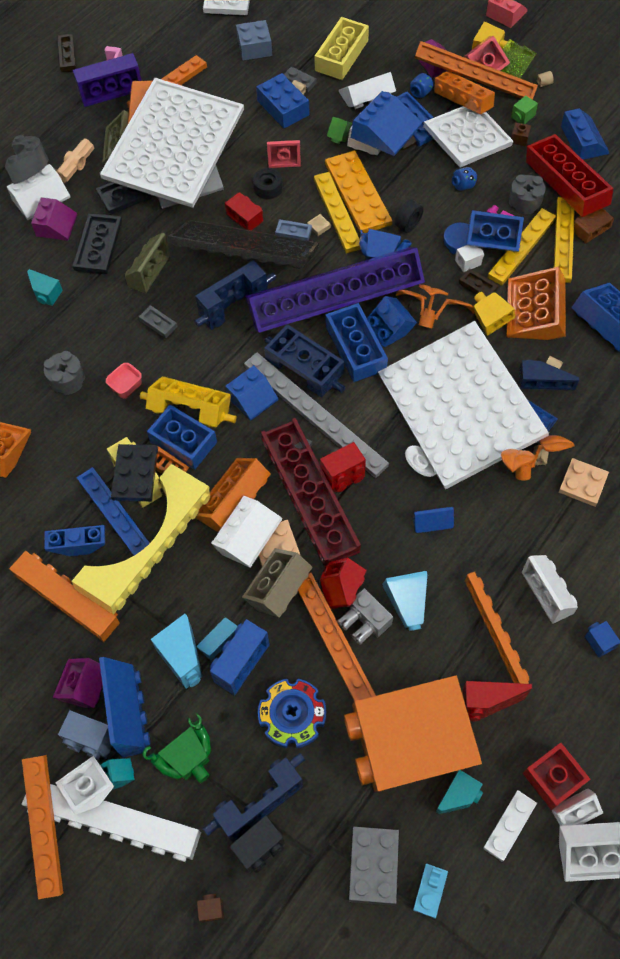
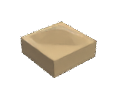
(319, 224)

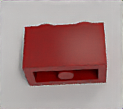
(244, 211)

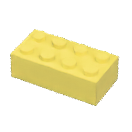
(341, 48)

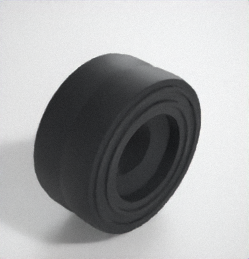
(267, 191)
(409, 215)

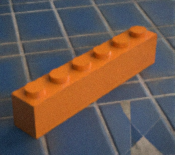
(63, 595)

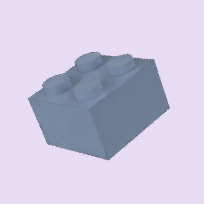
(254, 40)
(85, 735)

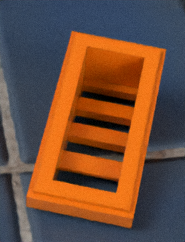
(166, 456)

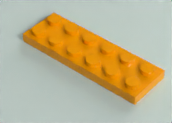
(358, 192)

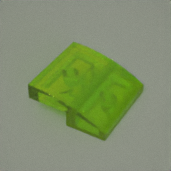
(519, 58)

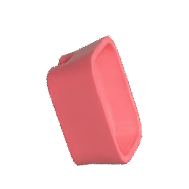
(124, 380)

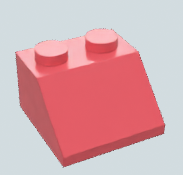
(505, 11)
(489, 54)
(284, 154)

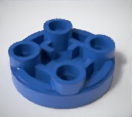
(455, 236)

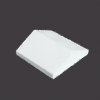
(85, 786)

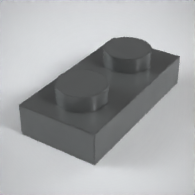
(295, 74)
(158, 321)

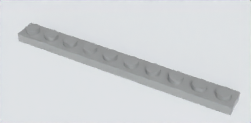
(316, 413)

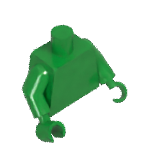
(185, 754)

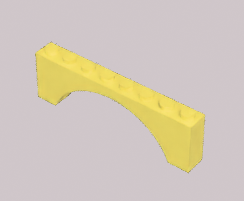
(113, 583)

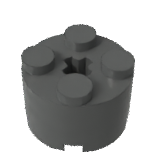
(527, 193)
(64, 373)

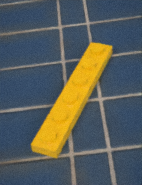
(337, 212)
(529, 238)
(564, 238)

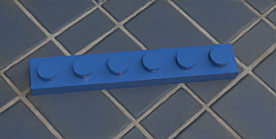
(113, 511)

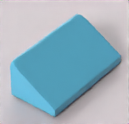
(216, 639)

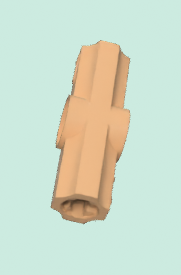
(75, 160)

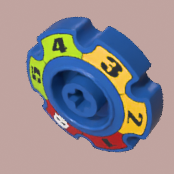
(284, 727)

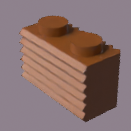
(592, 225)

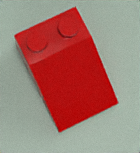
(490, 697)

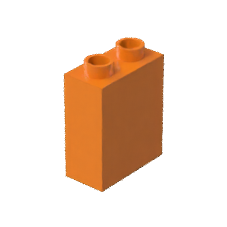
(412, 734)

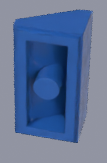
(433, 519)

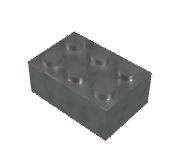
(374, 866)

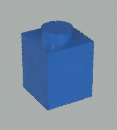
(602, 638)

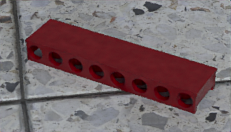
(311, 493)

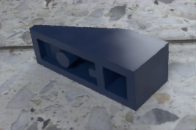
(544, 376)

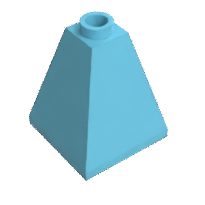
(408, 597)

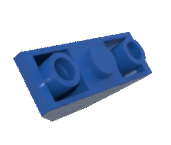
(75, 540)

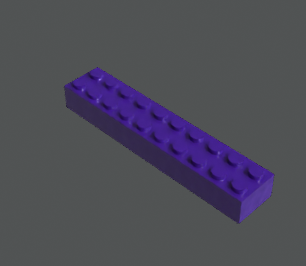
(335, 289)

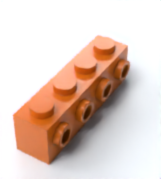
(464, 92)

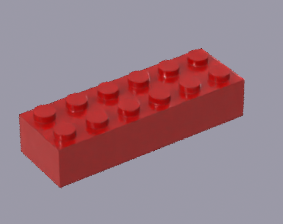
(569, 175)

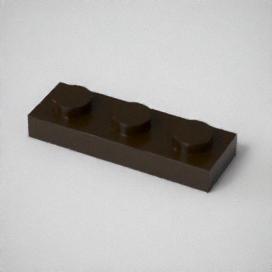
(66, 52)

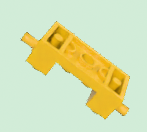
(212, 403)

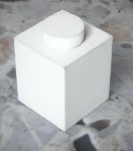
(469, 257)

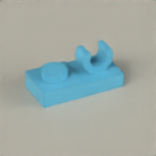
(430, 891)

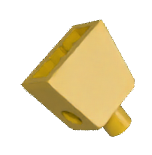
(489, 30)
(492, 312)

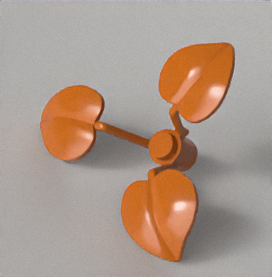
(428, 316)
(523, 461)

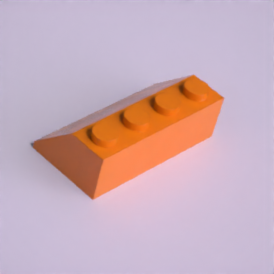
(241, 479)

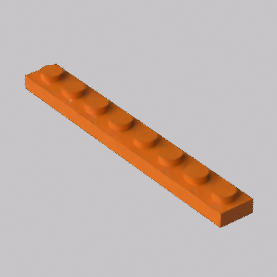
(475, 71)
(335, 640)

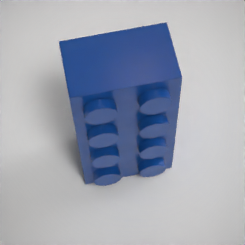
(356, 342)

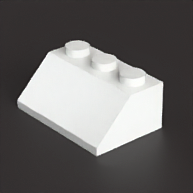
(367, 90)
(43, 184)
(246, 531)
(549, 588)
(590, 851)

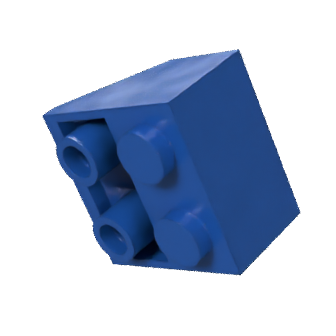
(390, 321)

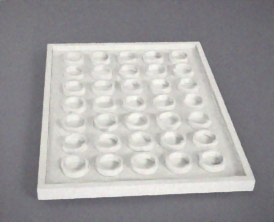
(172, 142)
(462, 404)

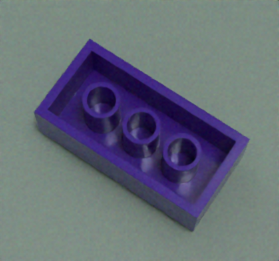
(106, 79)

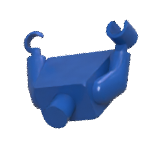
(380, 243)

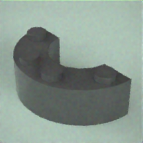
(29, 158)

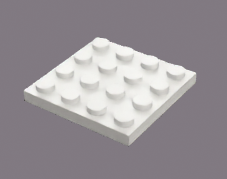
(467, 135)

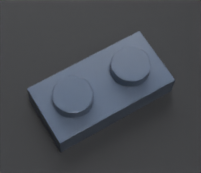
(293, 229)

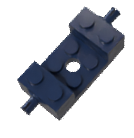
(234, 287)
(321, 367)
(287, 784)

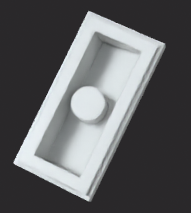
(578, 809)

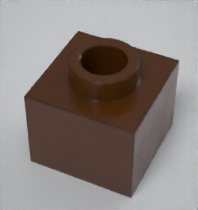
(520, 134)
(210, 908)

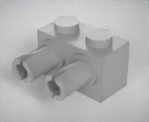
(370, 613)

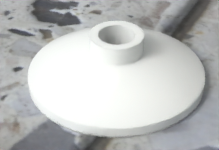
(419, 461)

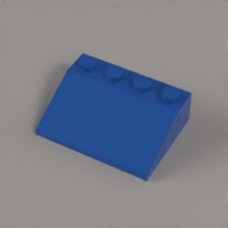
(385, 124)
(602, 311)
(124, 707)

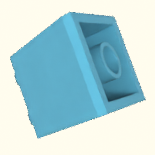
(179, 651)

